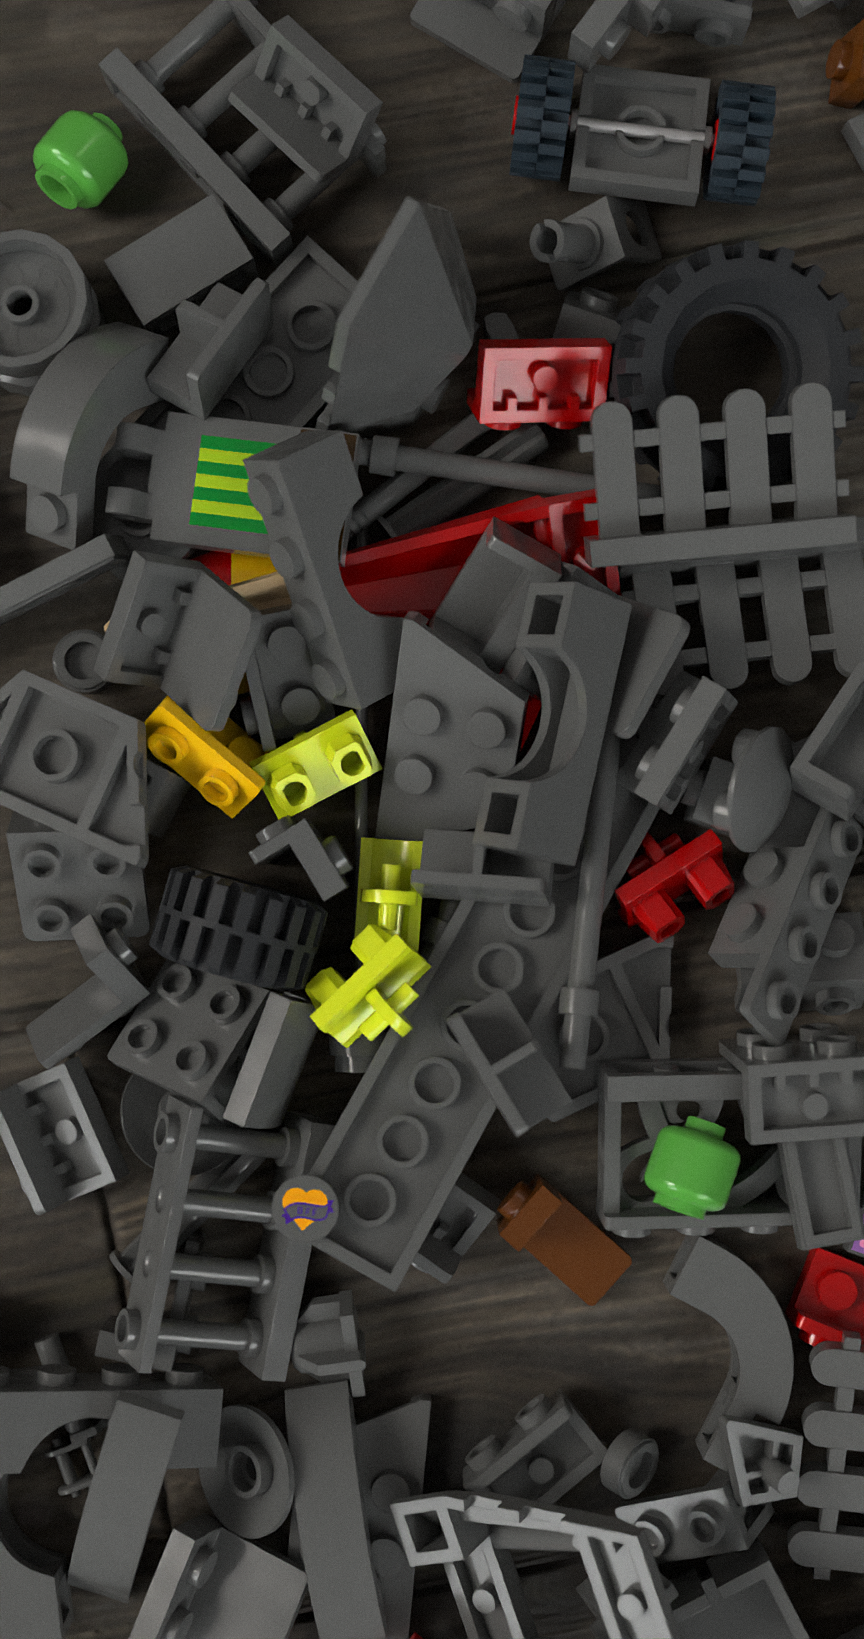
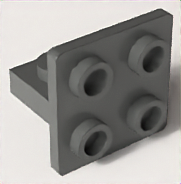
(489, 30)

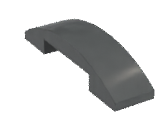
(123, 1496)
(333, 1512)

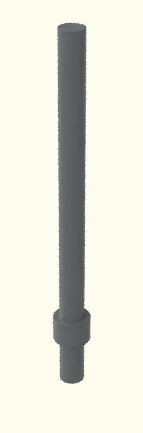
(387, 456)
(579, 1000)

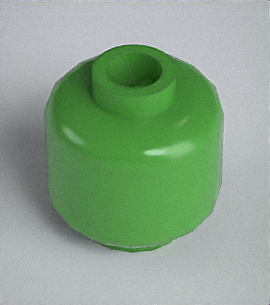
(80, 159)
(692, 1168)

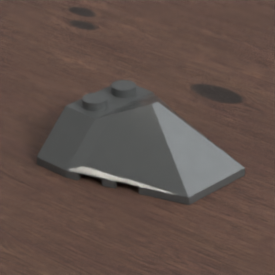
(402, 327)

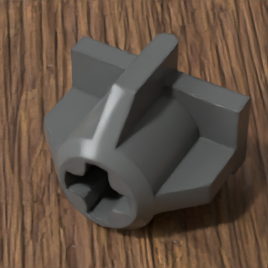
(330, 1341)

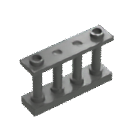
(184, 130)
(273, 1275)

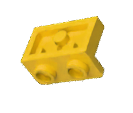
(206, 759)

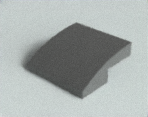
(273, 1062)

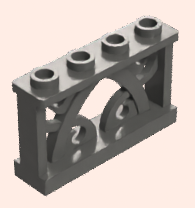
(657, 1090)

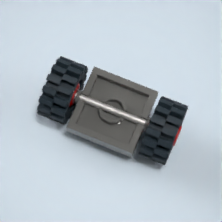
(642, 133)

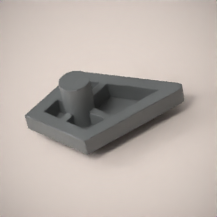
(761, 1459)

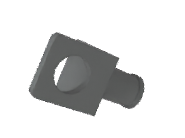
(594, 240)

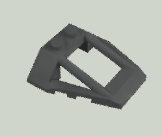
(473, 1541)

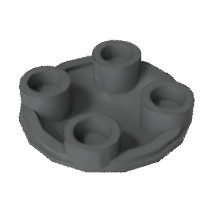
(757, 788)

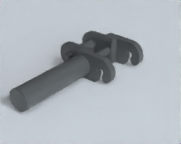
(81, 1431)

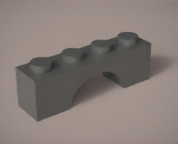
(304, 497)
(575, 649)
(58, 1395)
(32, 1578)

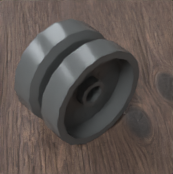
(41, 306)

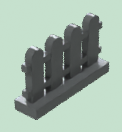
(747, 480)
(783, 608)
(832, 1484)

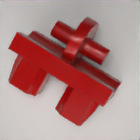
(665, 873)

